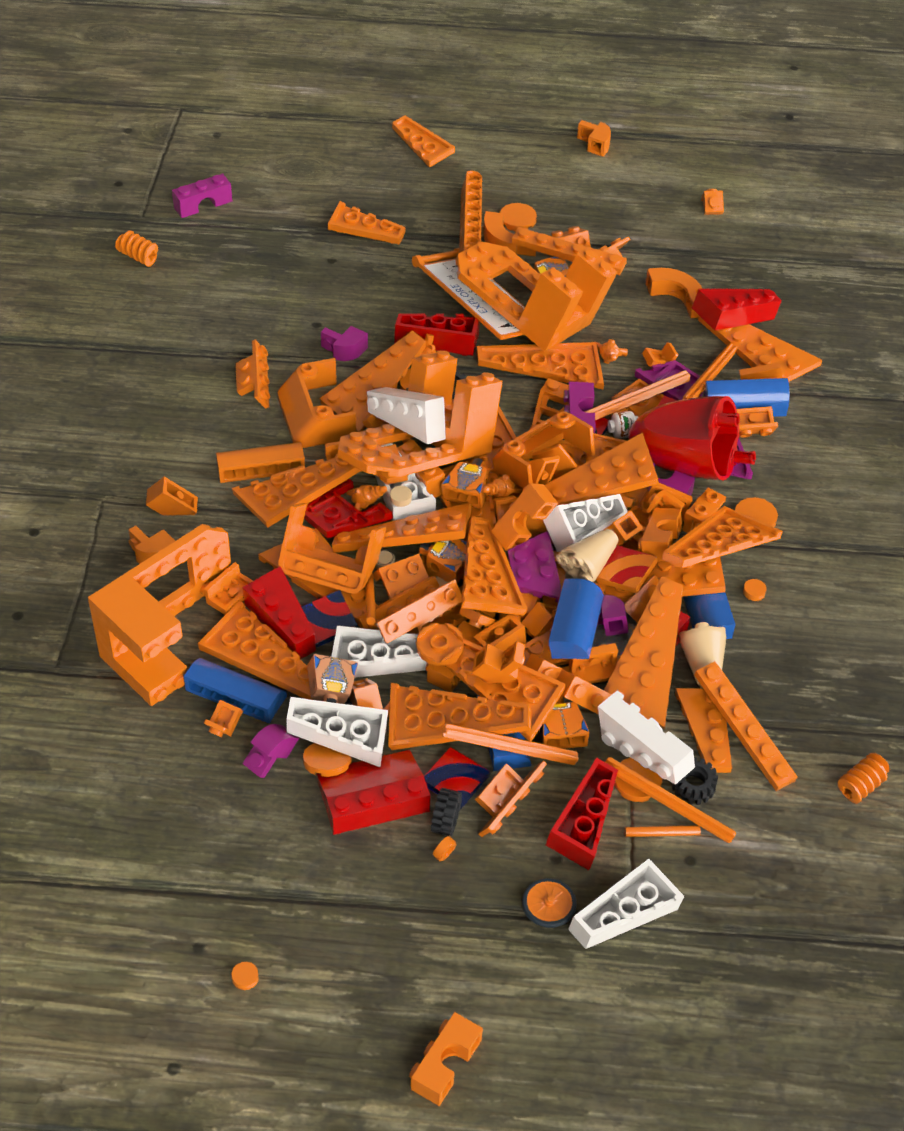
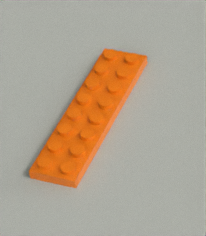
(696, 579)

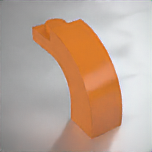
(496, 234)
(674, 283)

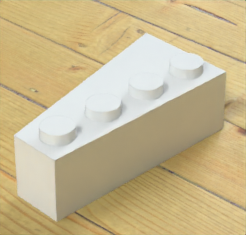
(581, 519)
(340, 727)
(628, 904)

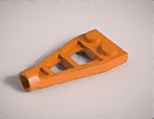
(552, 391)

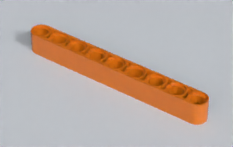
(471, 210)

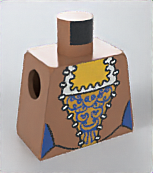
(331, 678)

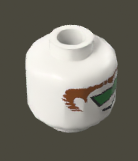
(620, 424)

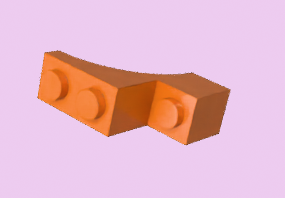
(575, 687)

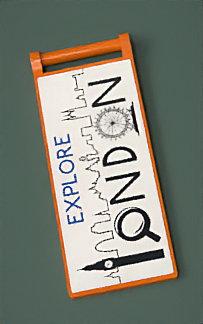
(445, 275)

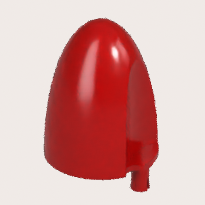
(694, 437)

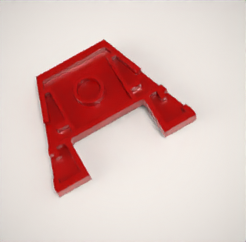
(334, 514)

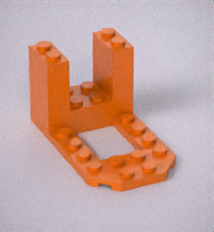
(557, 302)
(468, 421)
(137, 629)

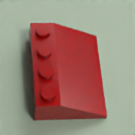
(375, 794)

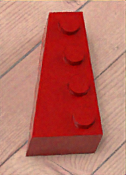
(735, 307)
(450, 334)
(280, 610)
(582, 820)

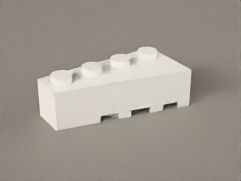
(410, 411)
(421, 500)
(375, 655)
(643, 739)

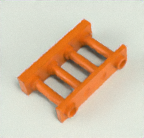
(413, 608)

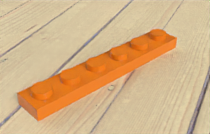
(561, 248)
(745, 726)

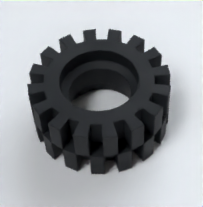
(701, 792)
(446, 812)

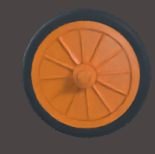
(549, 902)

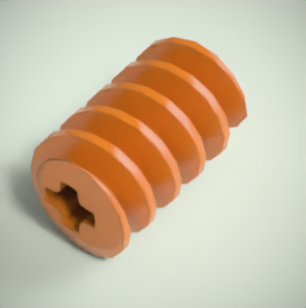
(137, 248)
(864, 777)

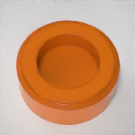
(444, 848)

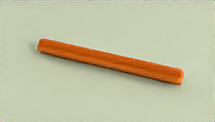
(711, 372)
(640, 394)
(509, 744)
(672, 801)

